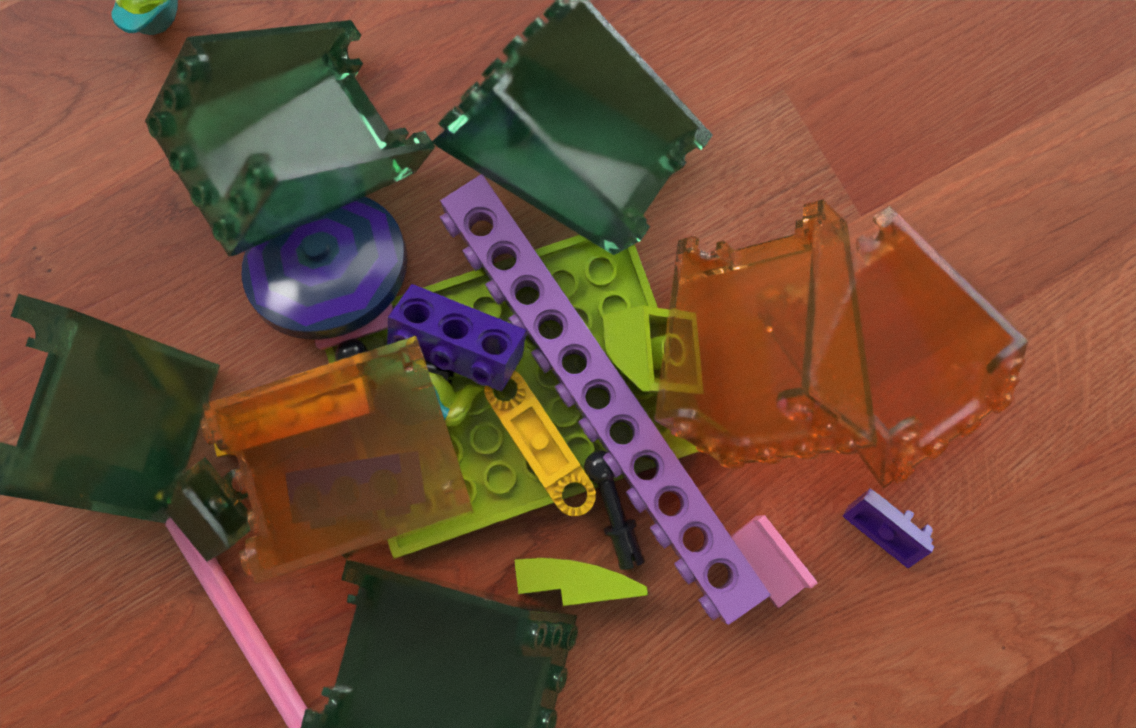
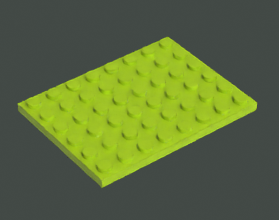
(490, 461)

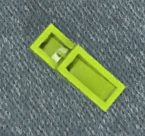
(577, 580)

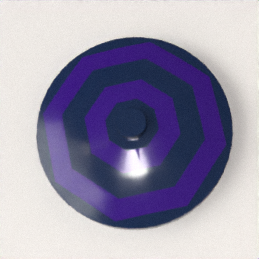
(328, 272)

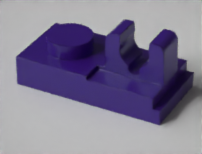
(890, 528)

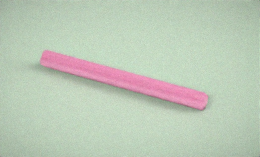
(243, 630)

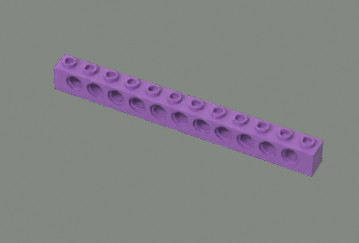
(479, 202)

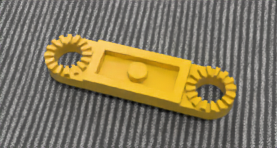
(541, 445)

